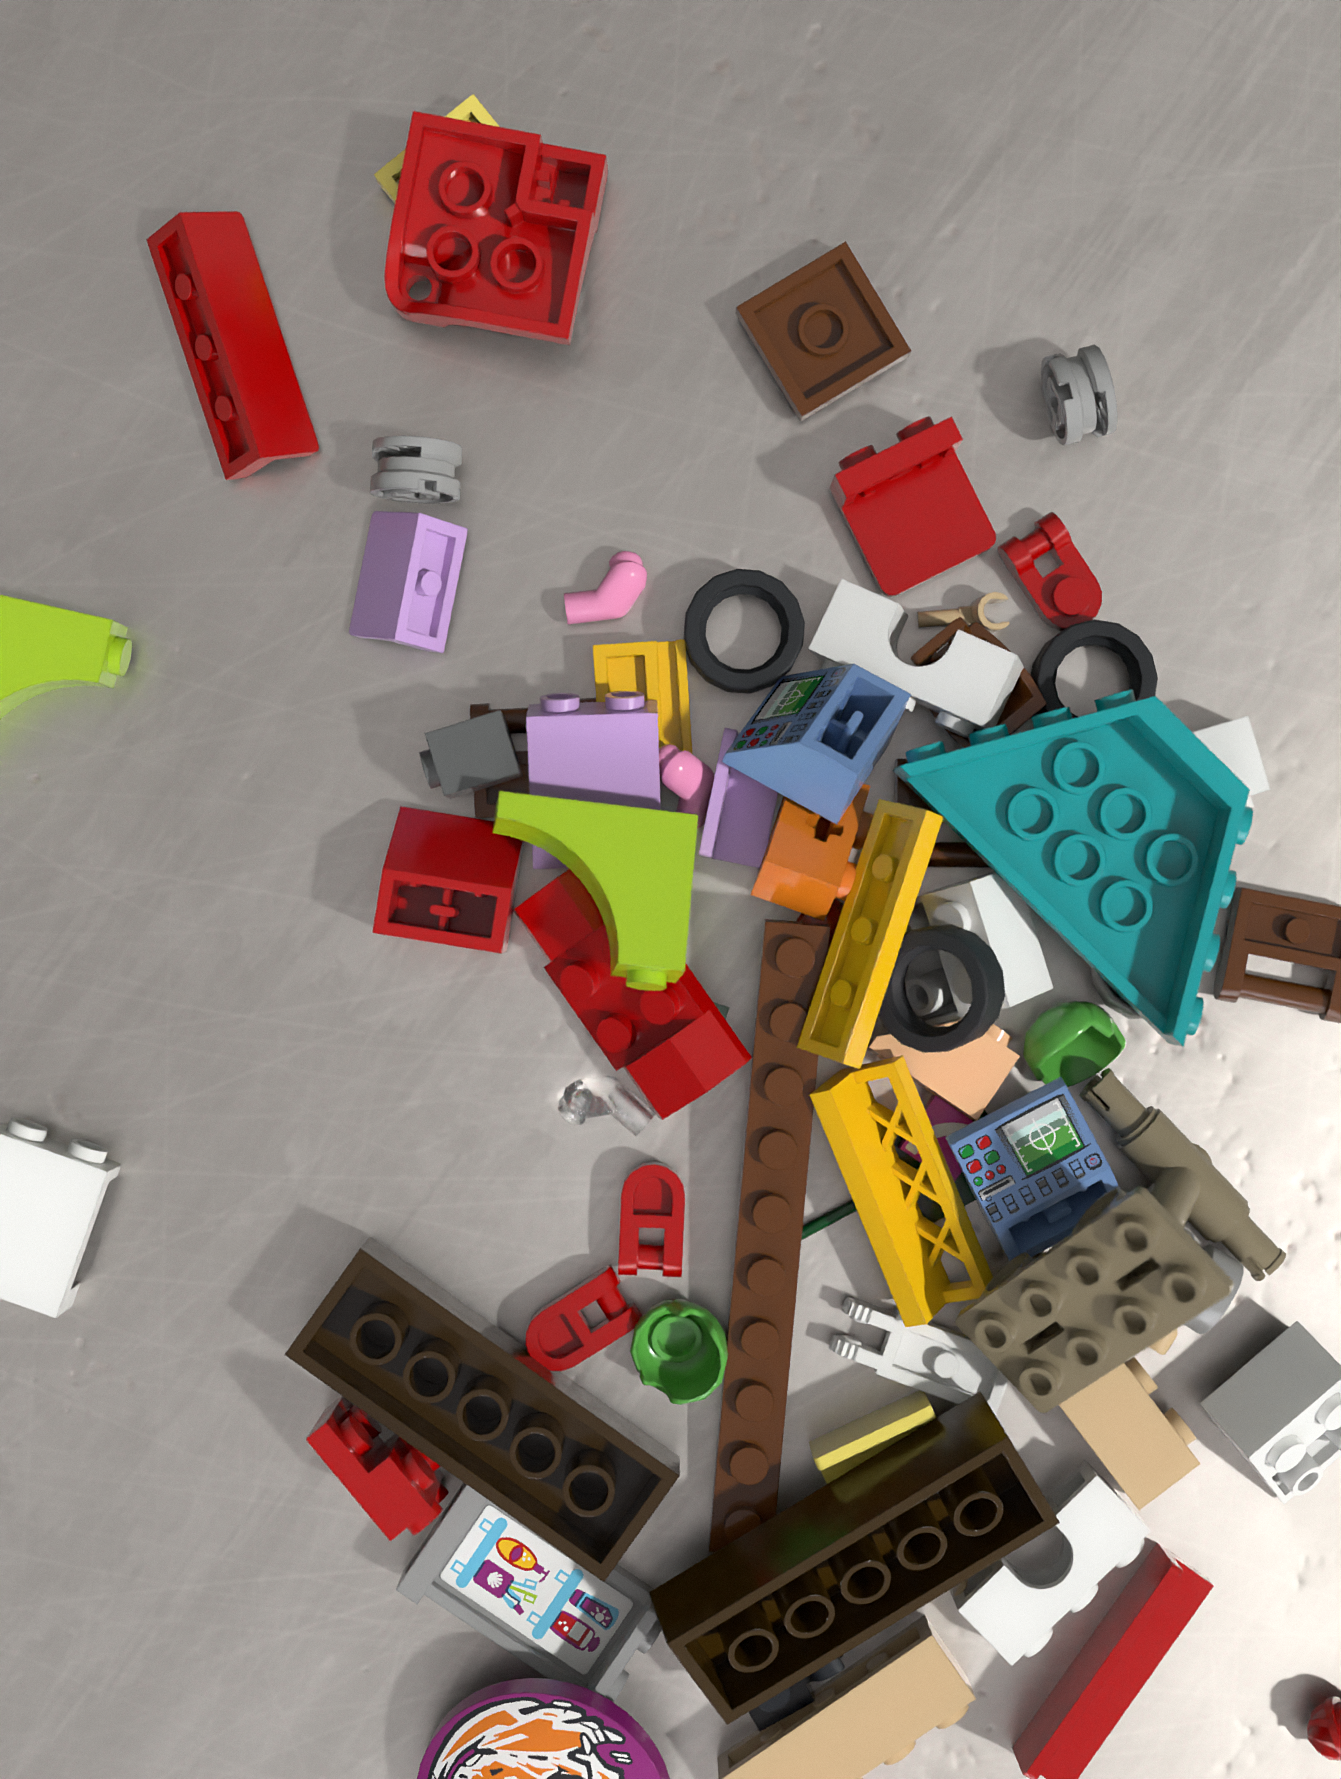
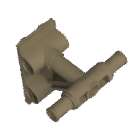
(1124, 1268)

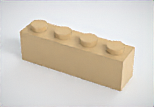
(1131, 1434)
(861, 1714)

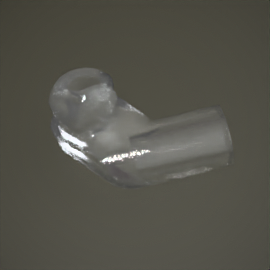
(604, 1097)

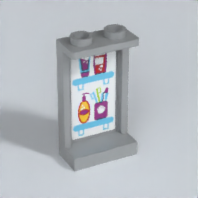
(532, 1596)

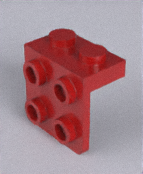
(912, 506)

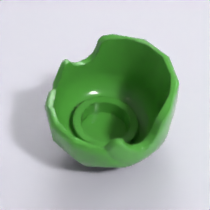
(1072, 1042)
(680, 1350)

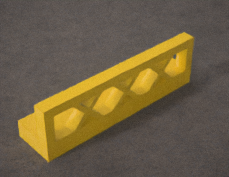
(870, 932)
(888, 1189)

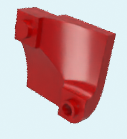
(492, 228)

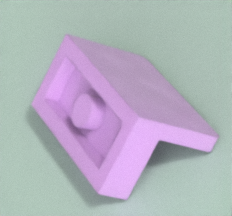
(408, 580)
(737, 814)

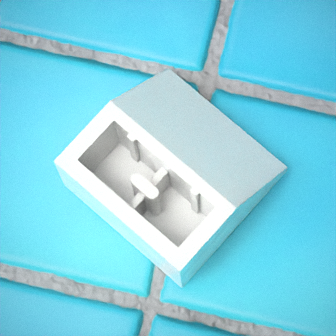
(990, 908)
(1284, 1412)

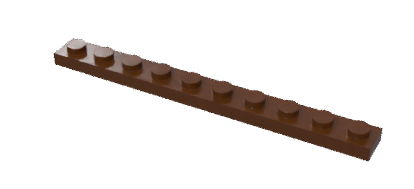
(767, 1233)

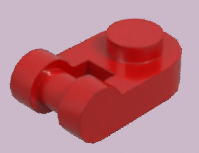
(1067, 593)
(652, 1199)
(562, 1336)

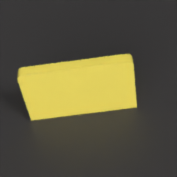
(870, 1434)

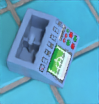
(819, 736)
(1033, 1168)

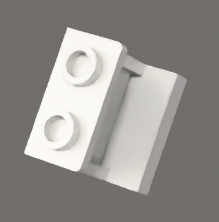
(46, 1213)

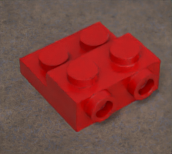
(386, 1478)

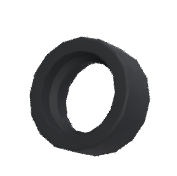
(745, 583)
(1100, 633)
(986, 986)

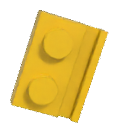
(656, 671)

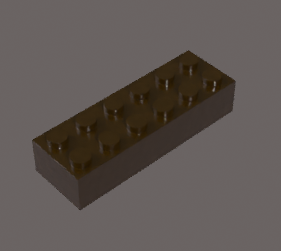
(486, 1409)
(851, 1559)

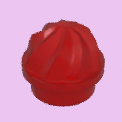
(1325, 1728)

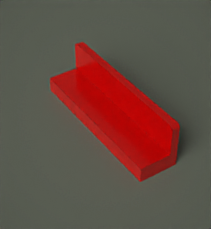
(231, 341)
(1111, 1667)

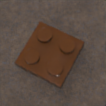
(823, 331)

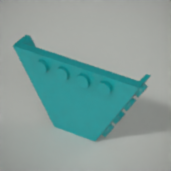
(1110, 834)

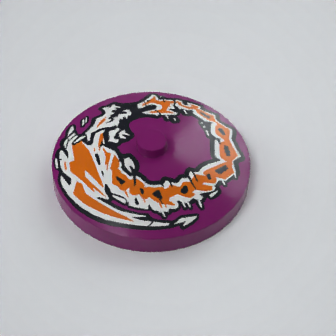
(540, 1733)

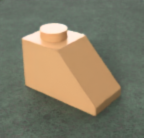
(961, 1076)

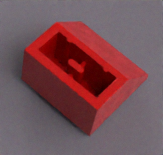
(448, 881)

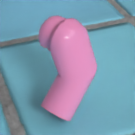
(613, 596)
(688, 779)

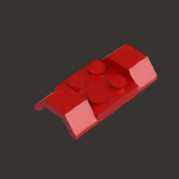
(664, 1039)

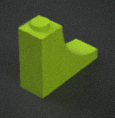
(56, 649)
(631, 864)

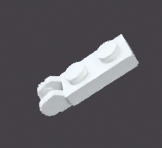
(922, 1356)

